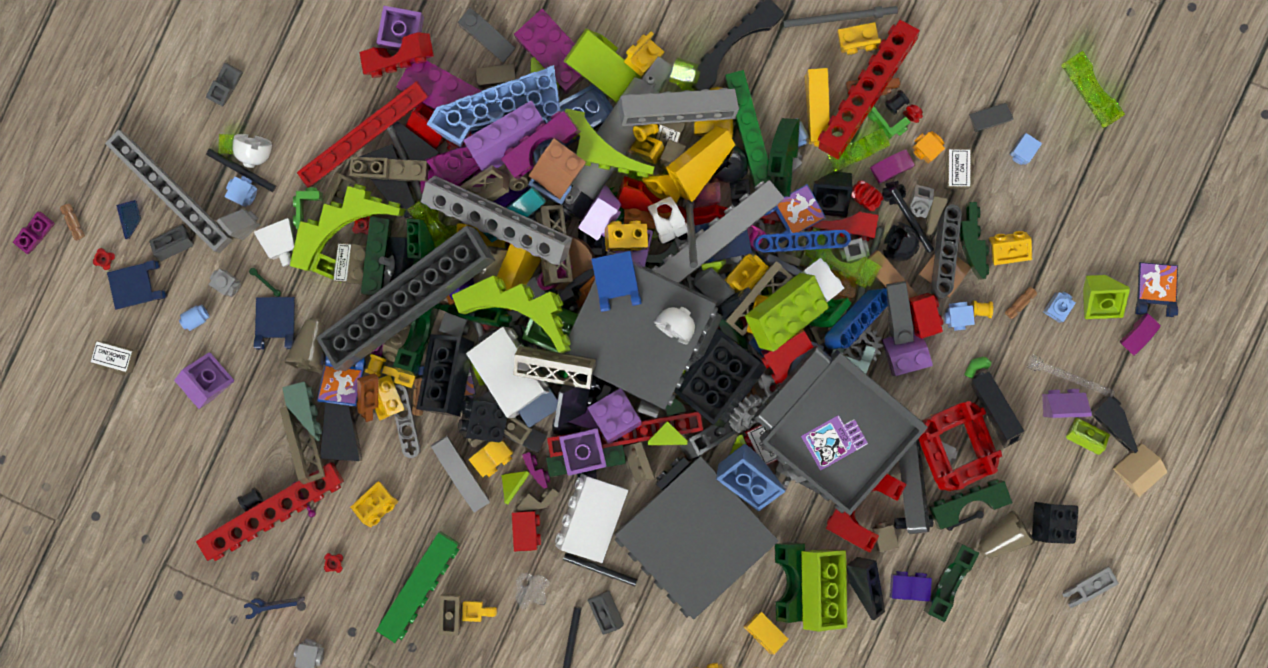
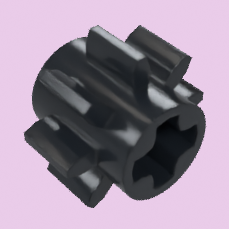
(887, 195)

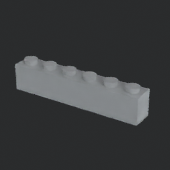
(678, 107)

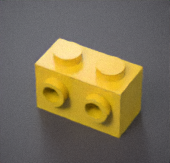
(626, 236)

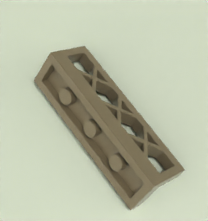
(491, 190)
(550, 270)
(756, 290)
(554, 361)
(298, 451)

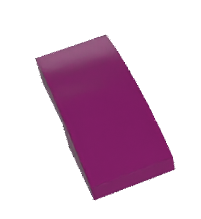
(892, 166)
(34, 233)
(1142, 333)
(539, 474)

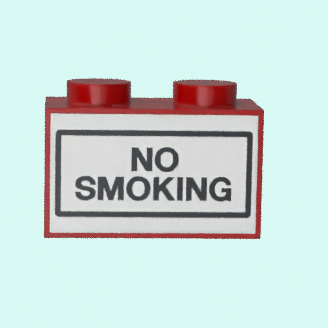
(753, 439)

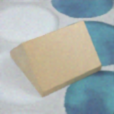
(1140, 469)

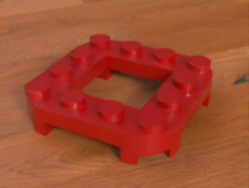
(987, 456)

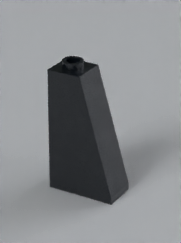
(392, 189)
(997, 409)
(340, 434)

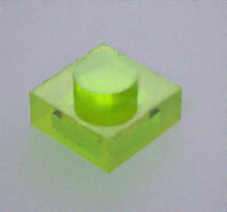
(226, 143)

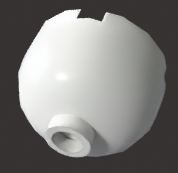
(251, 150)
(676, 323)

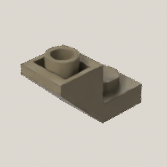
(789, 257)
(530, 502)

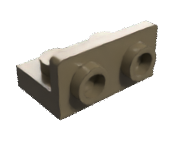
(638, 462)

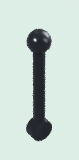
(979, 514)

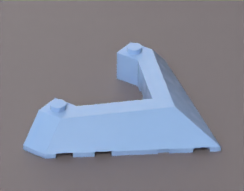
(479, 110)

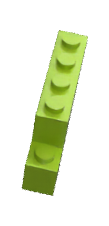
(597, 151)

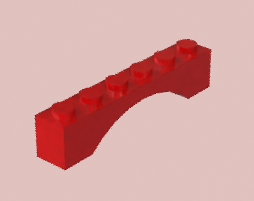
(637, 196)
(860, 225)

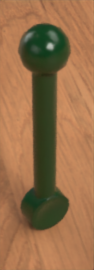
(254, 272)

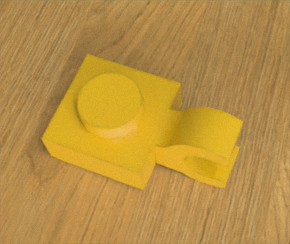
(400, 378)
(474, 611)

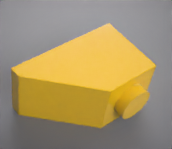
(649, 150)
(662, 186)

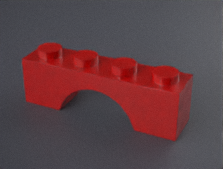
(414, 49)

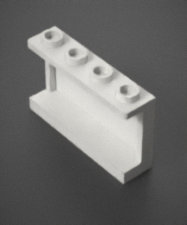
(495, 365)
(591, 518)

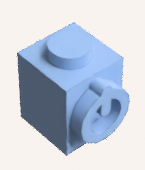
(241, 191)
(1059, 306)
(959, 316)

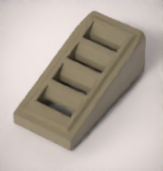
(934, 214)

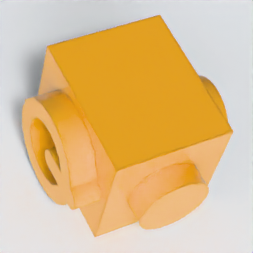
(928, 146)

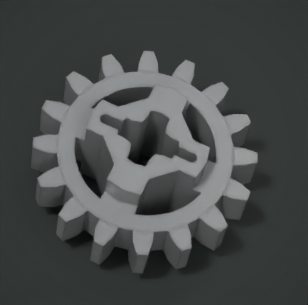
(874, 344)
(743, 415)

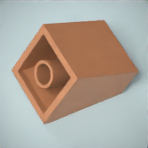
(557, 168)

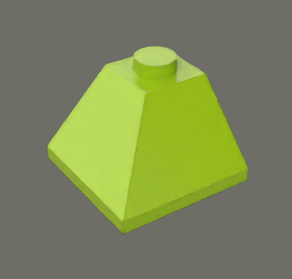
(1104, 297)

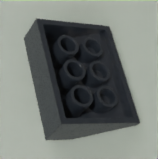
(720, 379)

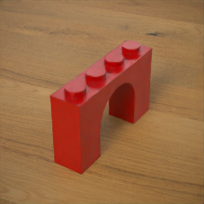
(785, 355)
(848, 526)

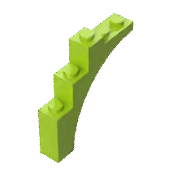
(314, 234)
(542, 310)

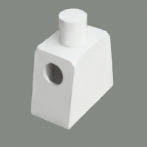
(278, 240)

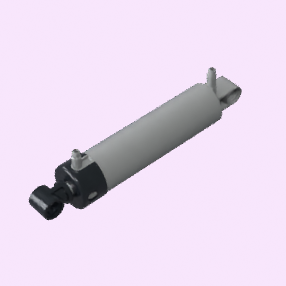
(591, 178)

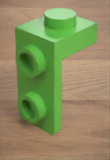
(898, 128)
(309, 194)

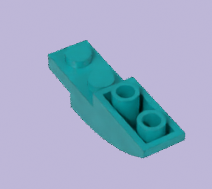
(523, 205)

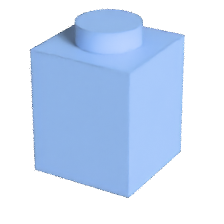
(1025, 149)

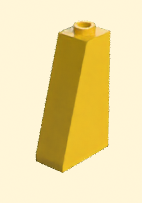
(817, 103)
(699, 163)
(517, 267)

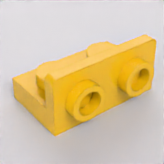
(858, 38)
(643, 54)
(1011, 248)
(388, 399)
(374, 504)

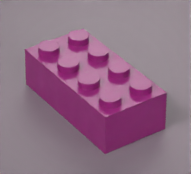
(549, 46)
(437, 83)

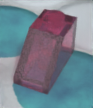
(709, 195)

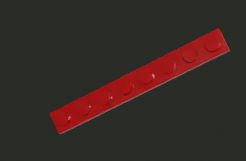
(363, 134)

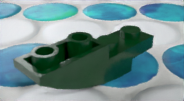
(781, 156)
(418, 239)
(974, 249)

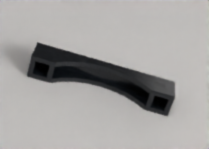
(762, 19)

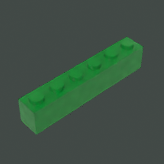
(749, 128)
(417, 587)

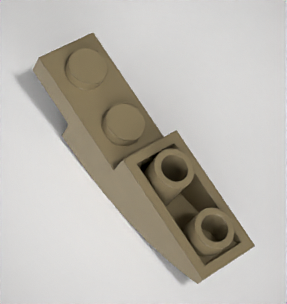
(389, 169)

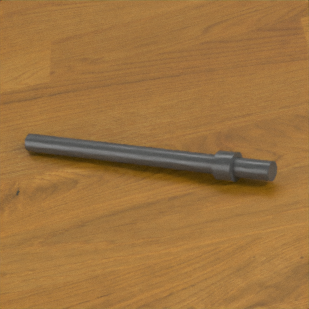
(877, 12)
(689, 207)

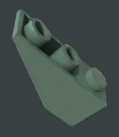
(299, 401)

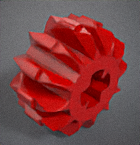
(866, 195)

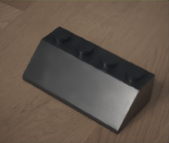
(445, 375)

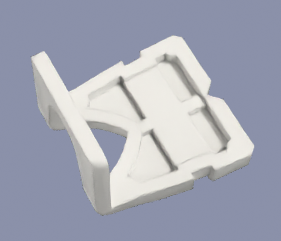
(668, 227)

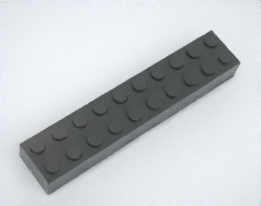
(405, 298)

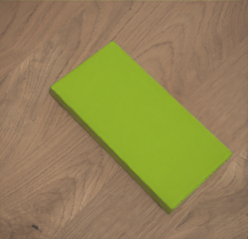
(600, 66)

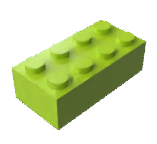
(786, 311)
(824, 589)

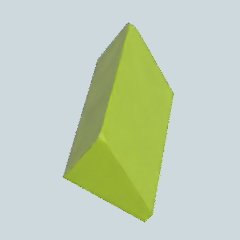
(1088, 436)

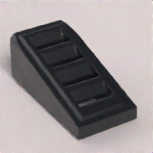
(732, 303)

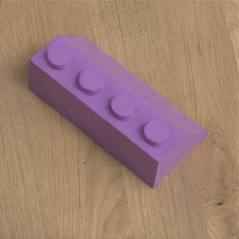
(492, 141)

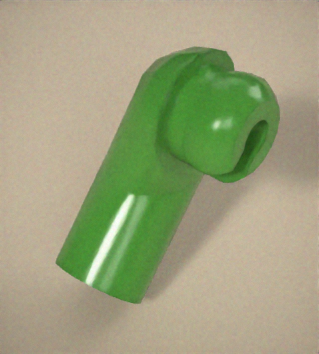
(976, 364)

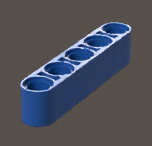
(811, 241)
(857, 319)

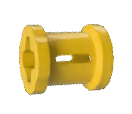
(644, 131)
(982, 309)
(375, 365)

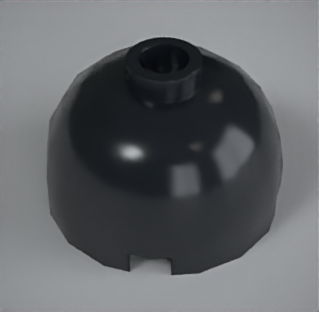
(733, 166)
(902, 242)

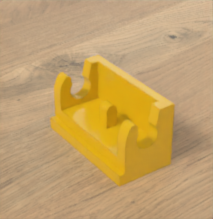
(747, 273)
(766, 633)

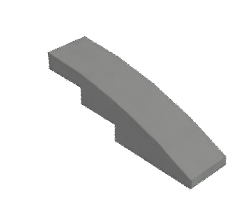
(460, 473)

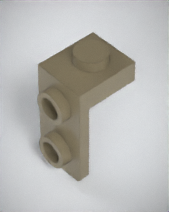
(392, 345)

